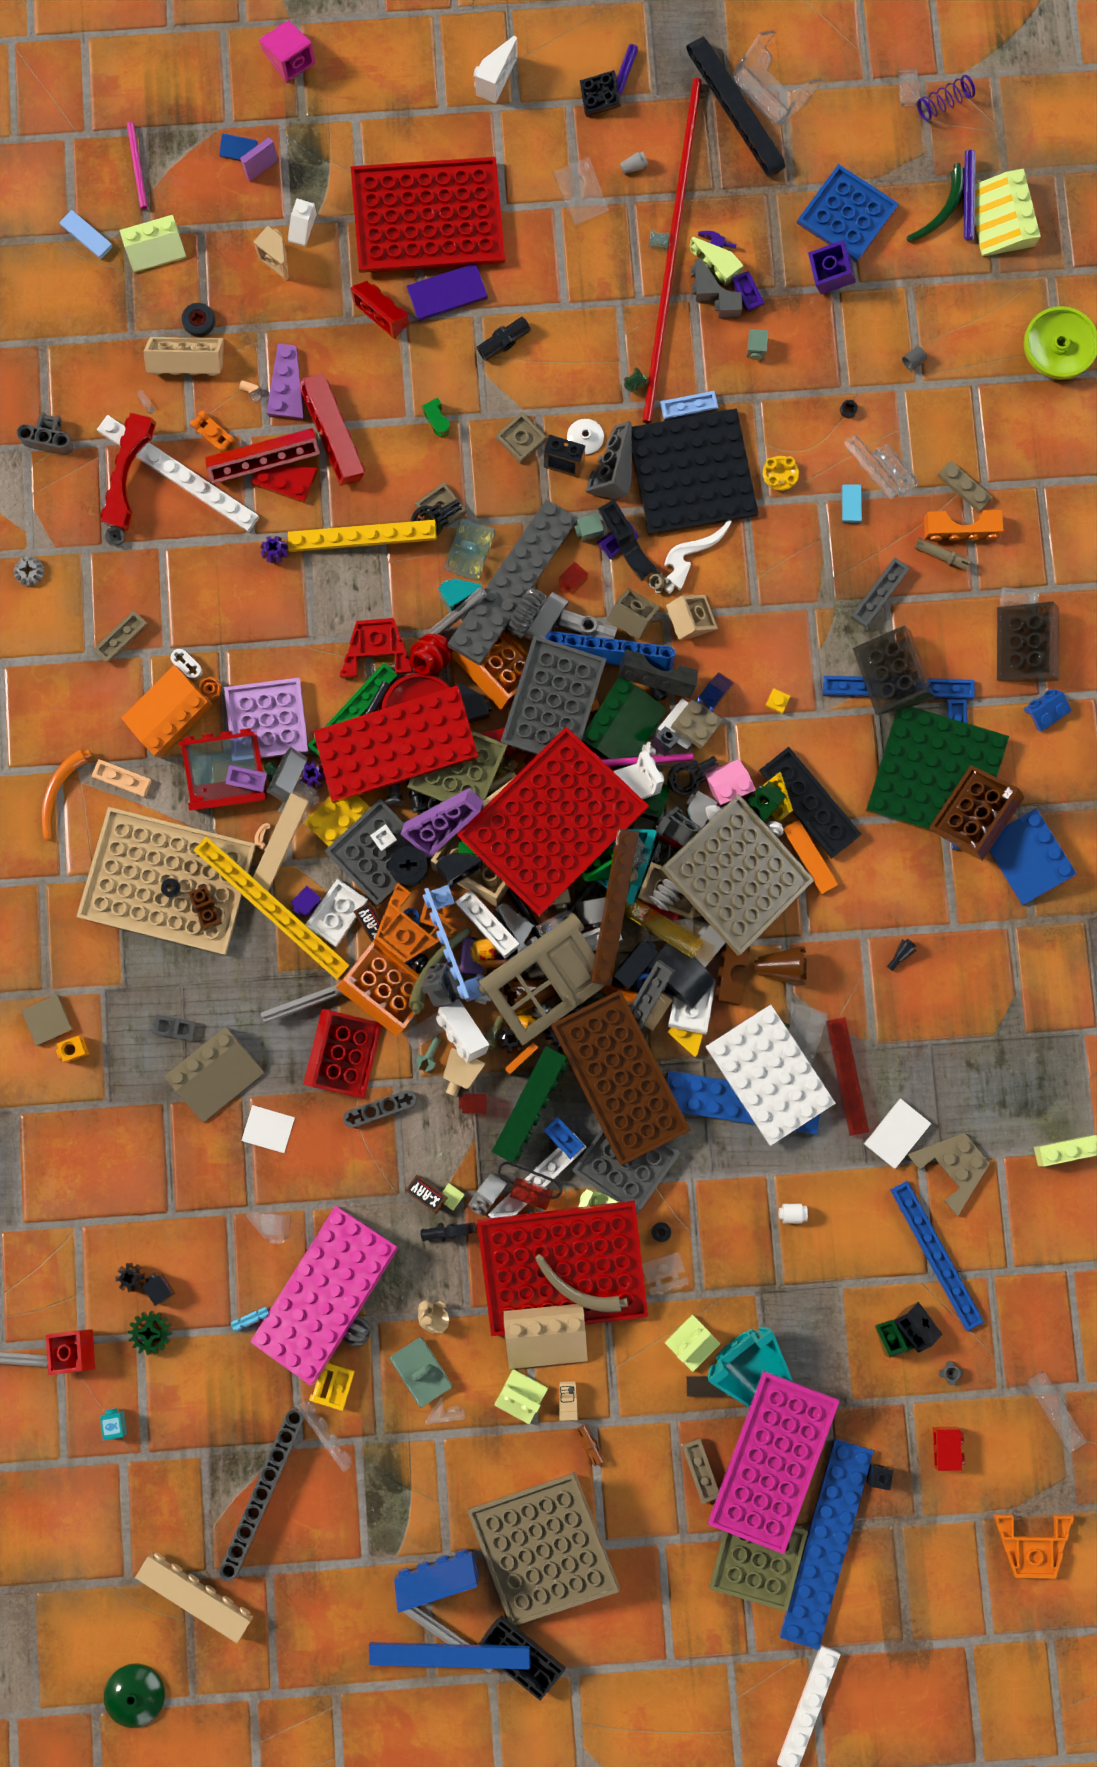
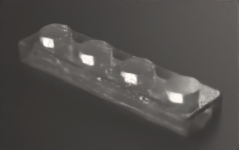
(873, 467)
(1056, 1411)
(330, 1441)

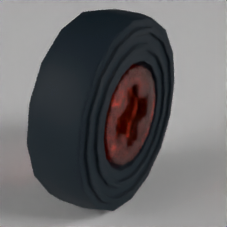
(207, 319)

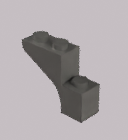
(707, 289)
(516, 925)

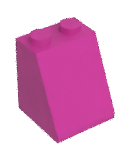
(288, 50)

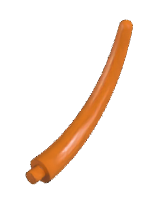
(63, 771)

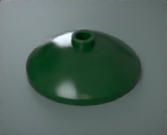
(141, 1684)

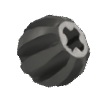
(358, 1332)

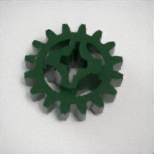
(149, 1340)

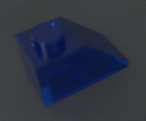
(715, 691)

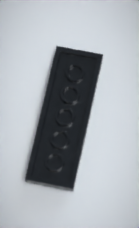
(812, 803)

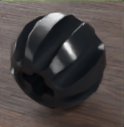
(506, 1040)
(135, 1281)

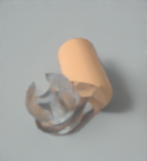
(254, 391)

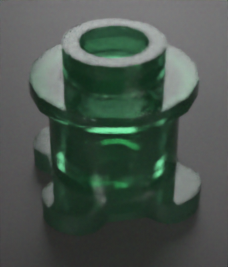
(635, 381)

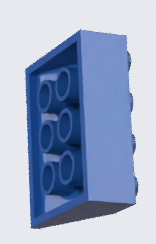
(1030, 857)
(436, 1580)

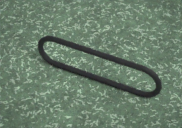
(530, 1171)

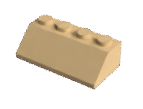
(184, 355)

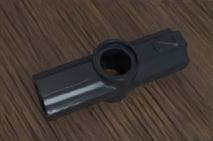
(503, 338)

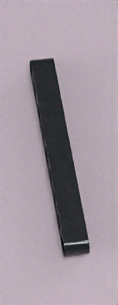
(735, 106)

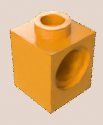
(80, 1049)

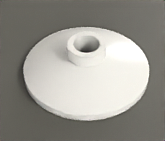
(592, 441)

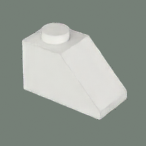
(301, 222)

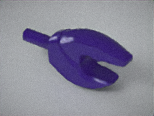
(716, 238)

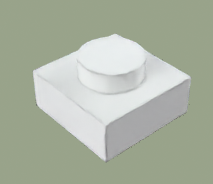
(383, 838)

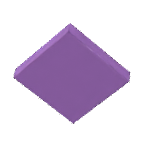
(259, 159)

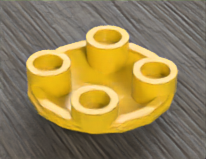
(780, 472)

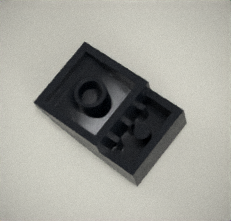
(690, 977)

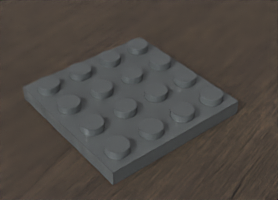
(362, 858)
(627, 1182)

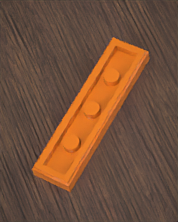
(809, 856)

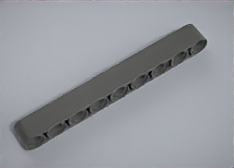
(258, 1502)

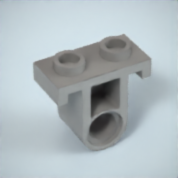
(487, 1194)

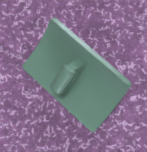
(420, 1372)

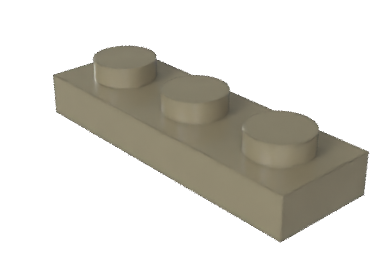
(964, 486)
(120, 637)
(700, 1470)

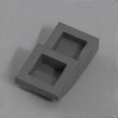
(174, 1027)

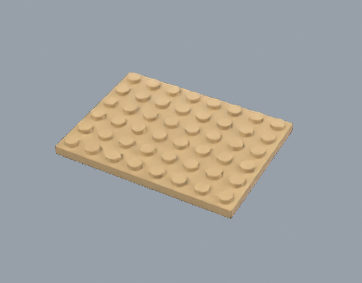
(133, 862)

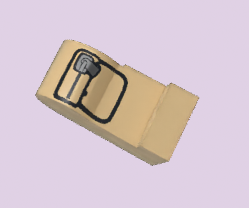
(567, 1401)

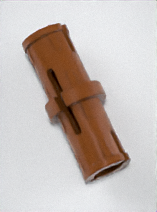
(590, 1445)

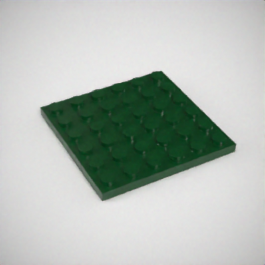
(926, 763)

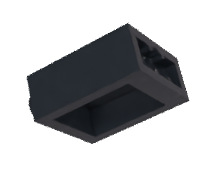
(563, 458)
(635, 964)

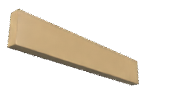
(280, 840)

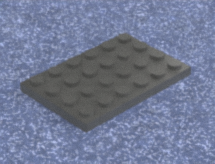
(552, 695)

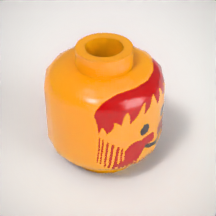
(483, 950)

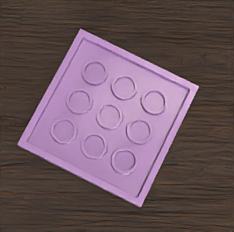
(273, 711)

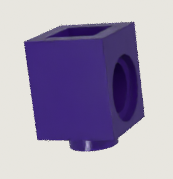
(306, 902)

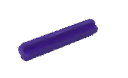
(626, 66)

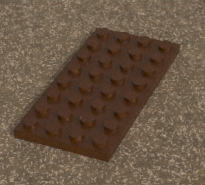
(620, 1077)

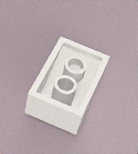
(495, 70)

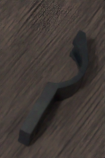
(626, 540)

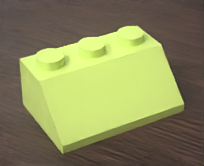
(153, 243)

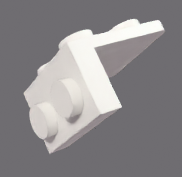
(643, 776)

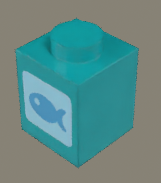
(113, 1424)

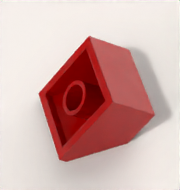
(70, 1352)

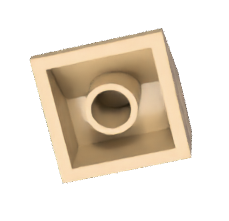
(272, 251)
(691, 616)

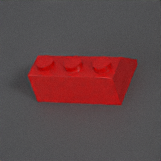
(379, 308)

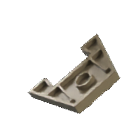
(960, 1161)

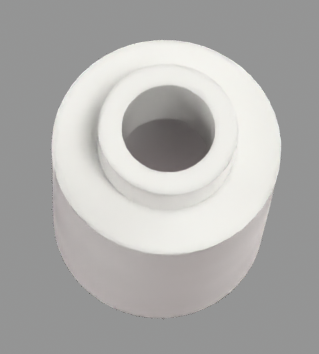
(793, 1213)

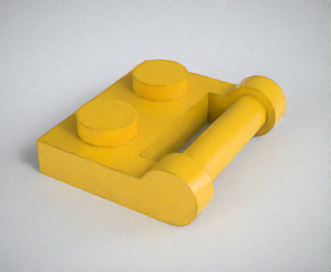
(338, 1388)

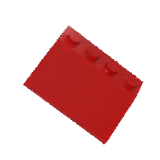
(342, 1053)

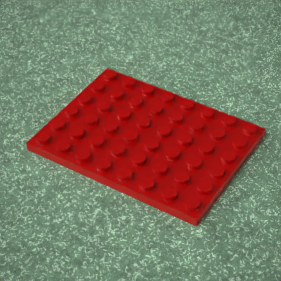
(427, 214)
(552, 821)
(585, 1247)

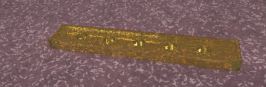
(661, 926)

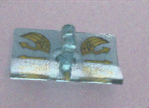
(469, 549)

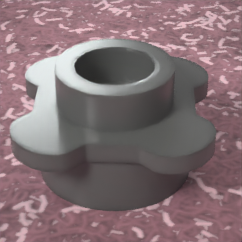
(956, 1373)

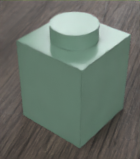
(757, 344)
(589, 527)

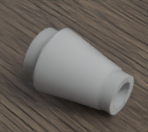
(634, 163)

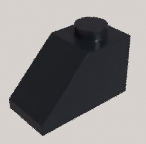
(475, 704)
(457, 867)

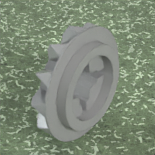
(34, 576)

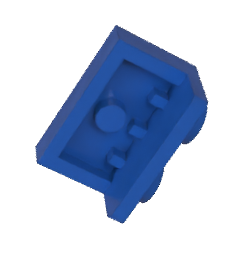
(1048, 709)

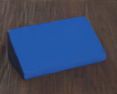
(235, 146)

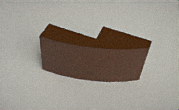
(205, 908)

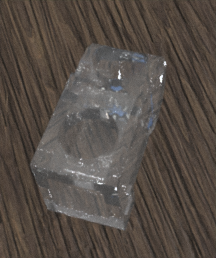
(546, 926)

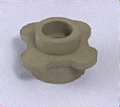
(653, 582)

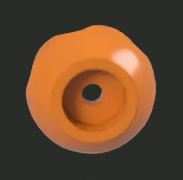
(211, 682)

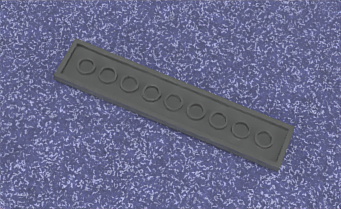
(511, 581)

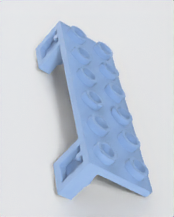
(437, 900)

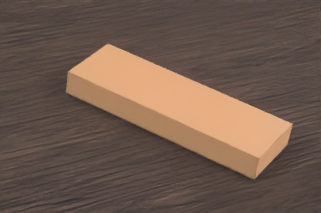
(121, 778)

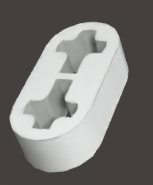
(189, 661)

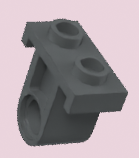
(676, 826)
(438, 985)

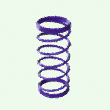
(927, 104)

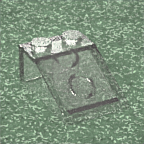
(580, 190)

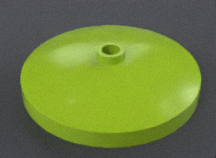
(1061, 342)

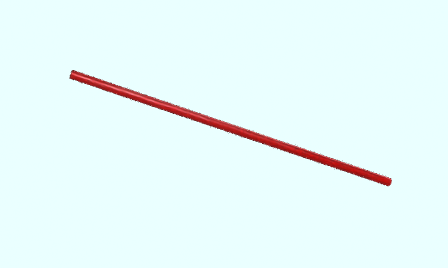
(672, 250)

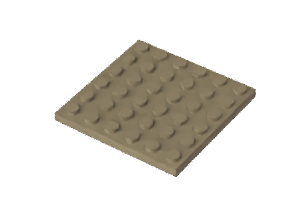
(737, 874)
(543, 1549)

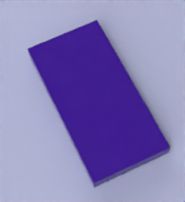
(447, 292)

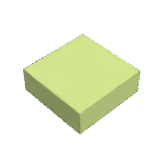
(454, 1196)

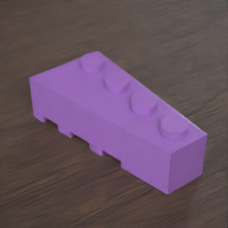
(439, 824)

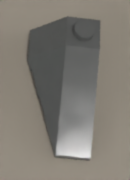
(614, 470)

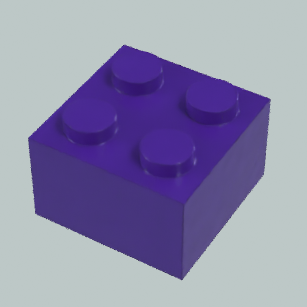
(832, 267)

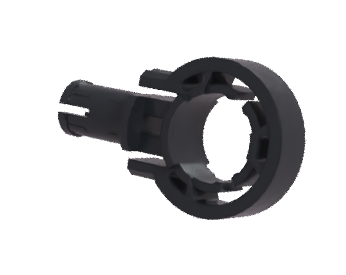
(436, 510)
(695, 778)
(451, 1231)

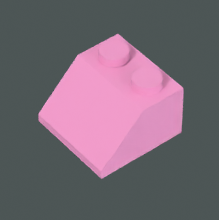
(729, 782)

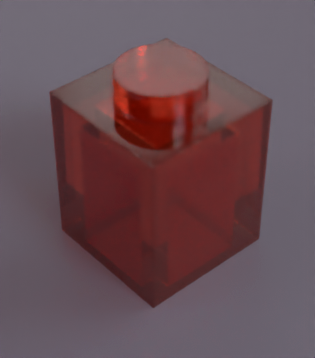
(573, 578)
(473, 1103)

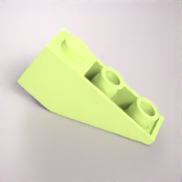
(720, 261)

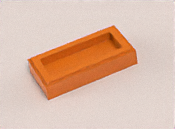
(521, 1058)

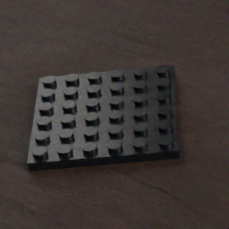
(693, 471)

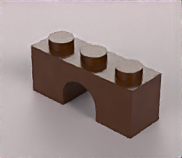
(728, 990)

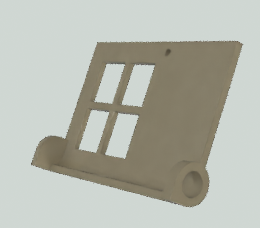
(565, 962)

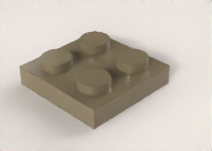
(696, 723)

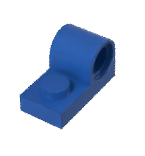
(564, 1138)

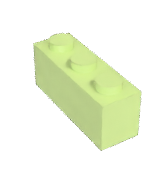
(1066, 1150)

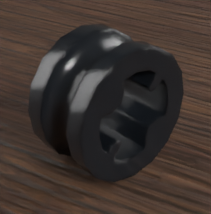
(849, 403)

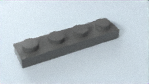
(880, 592)
(651, 992)

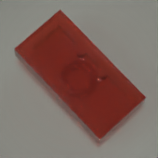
(531, 1193)

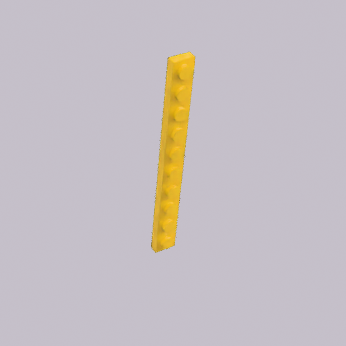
(271, 908)

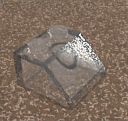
(271, 1225)

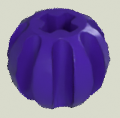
(275, 543)
(311, 769)

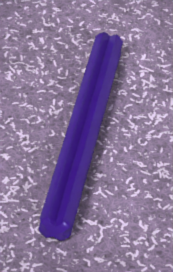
(969, 194)

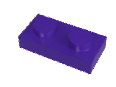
(749, 293)

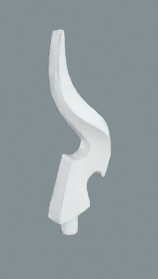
(676, 555)

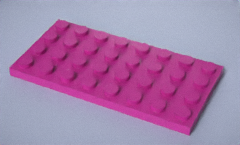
(324, 1295)
(773, 1462)

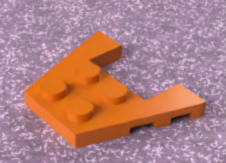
(402, 934)
(1034, 1554)

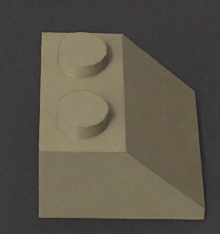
(632, 613)

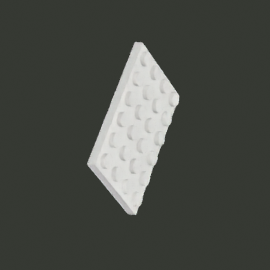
(770, 1075)

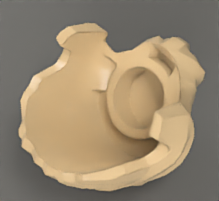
(433, 1317)

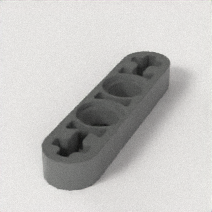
(379, 1106)

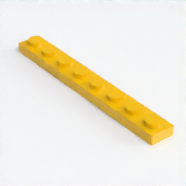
(362, 535)

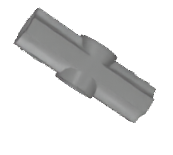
(576, 622)

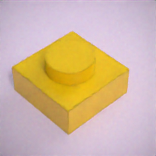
(777, 701)

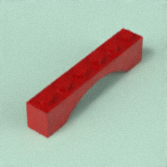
(137, 434)

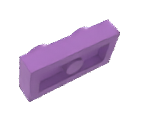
(246, 778)

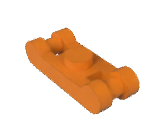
(212, 432)

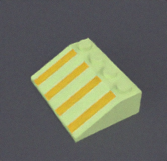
(1005, 214)

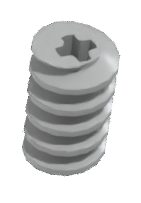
(665, 894)

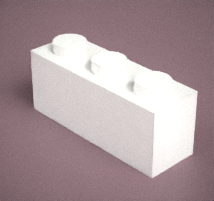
(462, 1031)

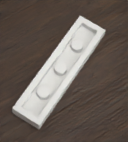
(487, 924)

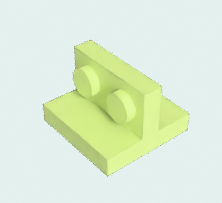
(692, 1343)
(521, 1396)

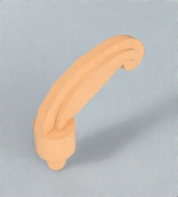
(260, 835)

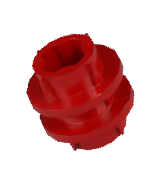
(430, 654)

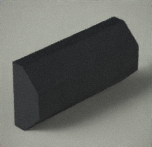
(544, 1667)

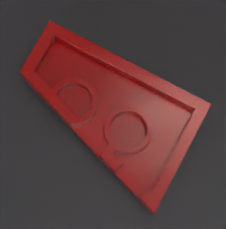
(286, 481)

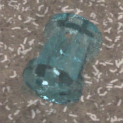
(658, 239)

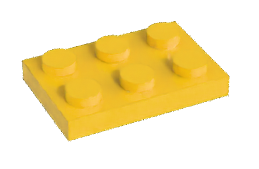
(332, 820)

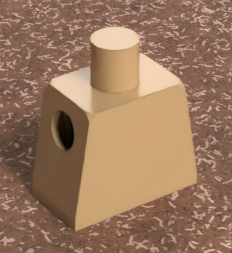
(461, 1073)

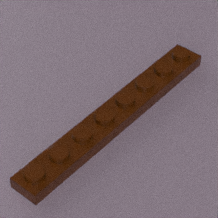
(614, 906)

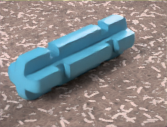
(250, 1319)

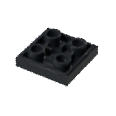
(600, 93)

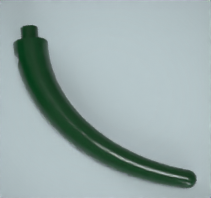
(954, 197)

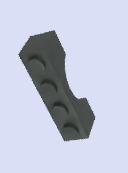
(637, 669)

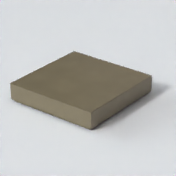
(521, 437)
(443, 496)
(47, 1020)

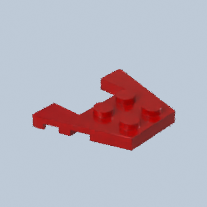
(375, 639)

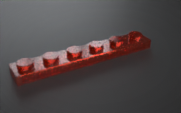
(847, 1076)

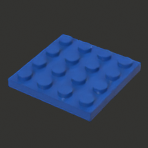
(847, 211)

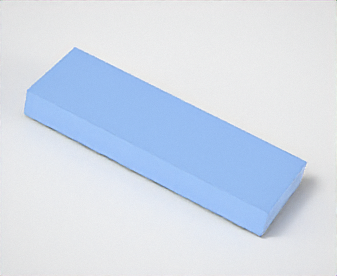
(86, 234)
(689, 405)

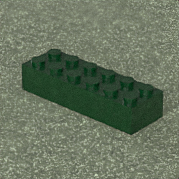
(529, 1104)

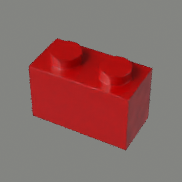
(947, 1448)

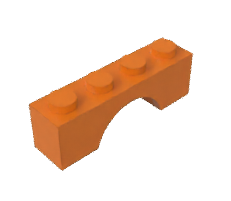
(940, 526)

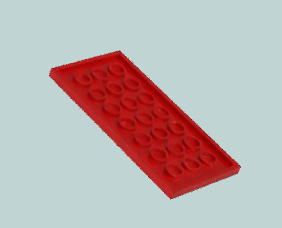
(395, 744)

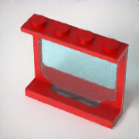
(208, 763)

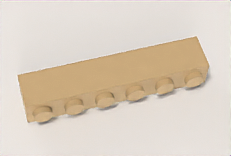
(194, 1597)

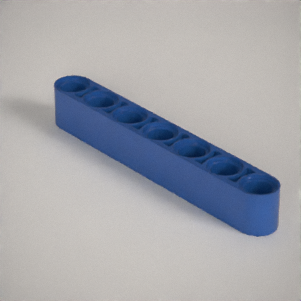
(613, 650)

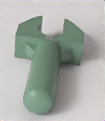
(429, 1055)

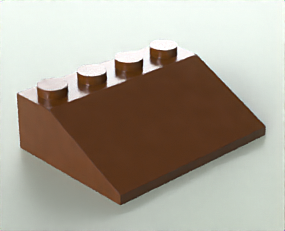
(977, 812)

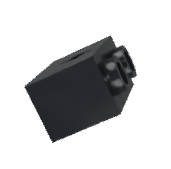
(918, 1327)

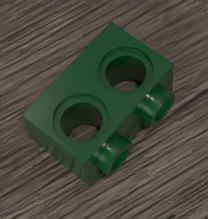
(766, 800)

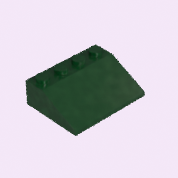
(623, 722)

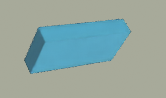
(851, 504)

